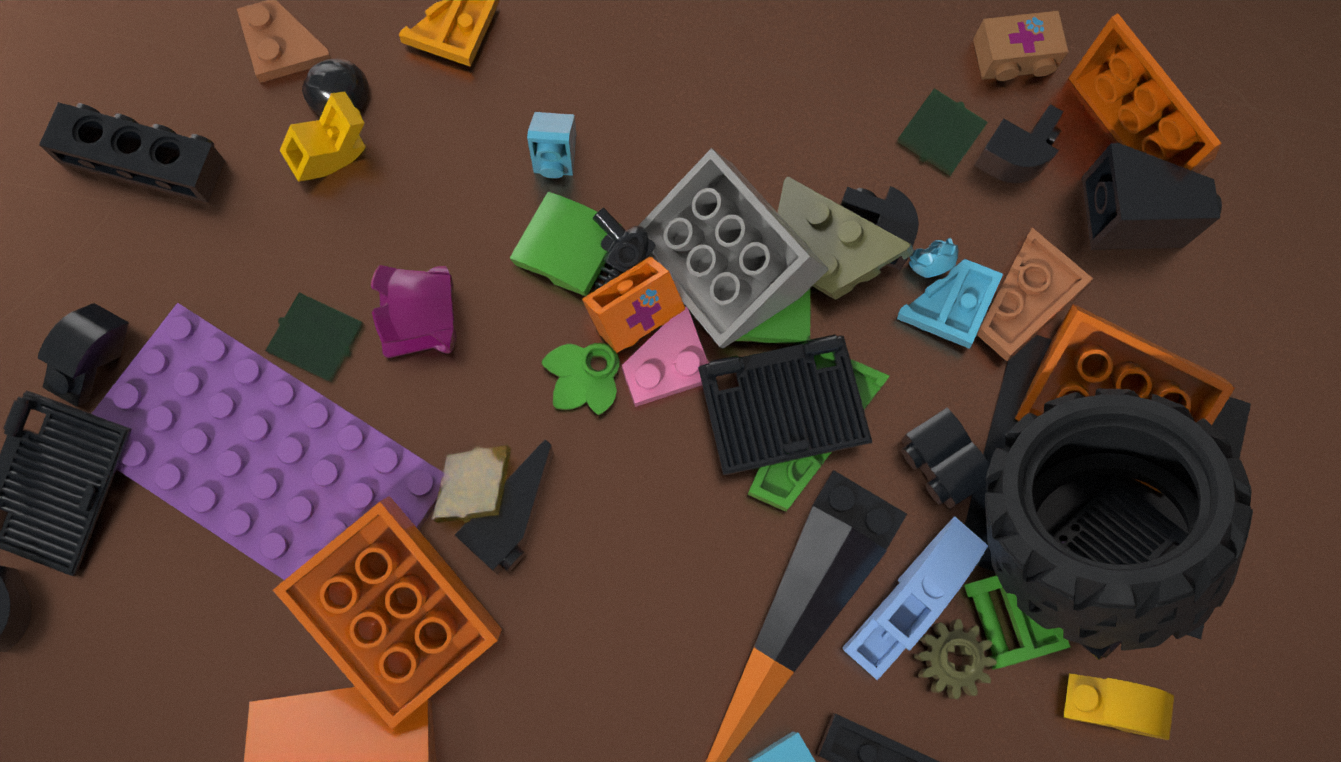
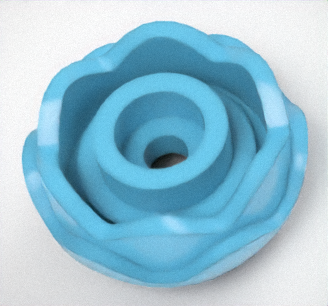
(935, 259)

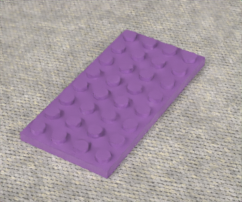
(254, 447)

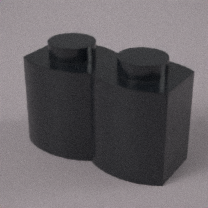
(946, 458)

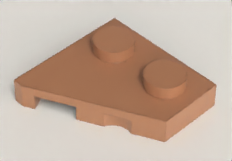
(278, 41)

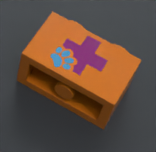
(634, 304)

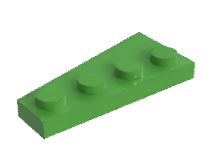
(784, 481)

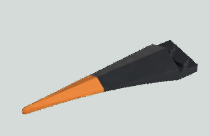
(831, 559)

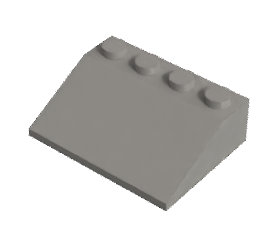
(729, 250)

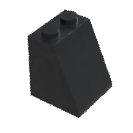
(1146, 201)

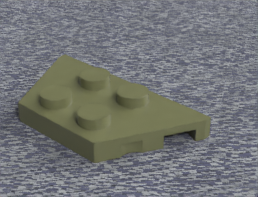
(840, 239)

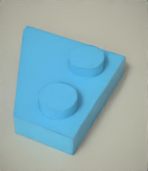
(954, 304)

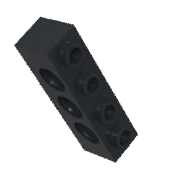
(74, 129)

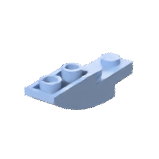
(917, 599)

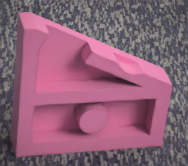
(666, 362)

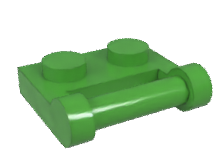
(1032, 638)

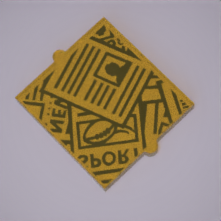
(472, 484)

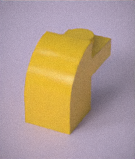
(326, 144)
(1119, 705)

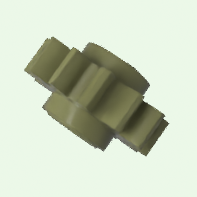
(946, 672)

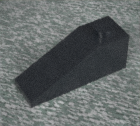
(501, 537)

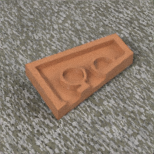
(1032, 295)

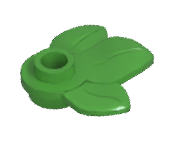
(579, 381)

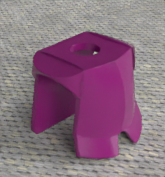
(414, 310)

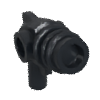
(623, 246)

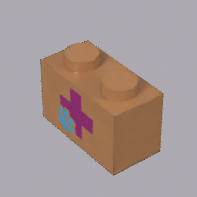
(1020, 45)

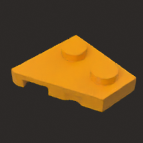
(452, 29)

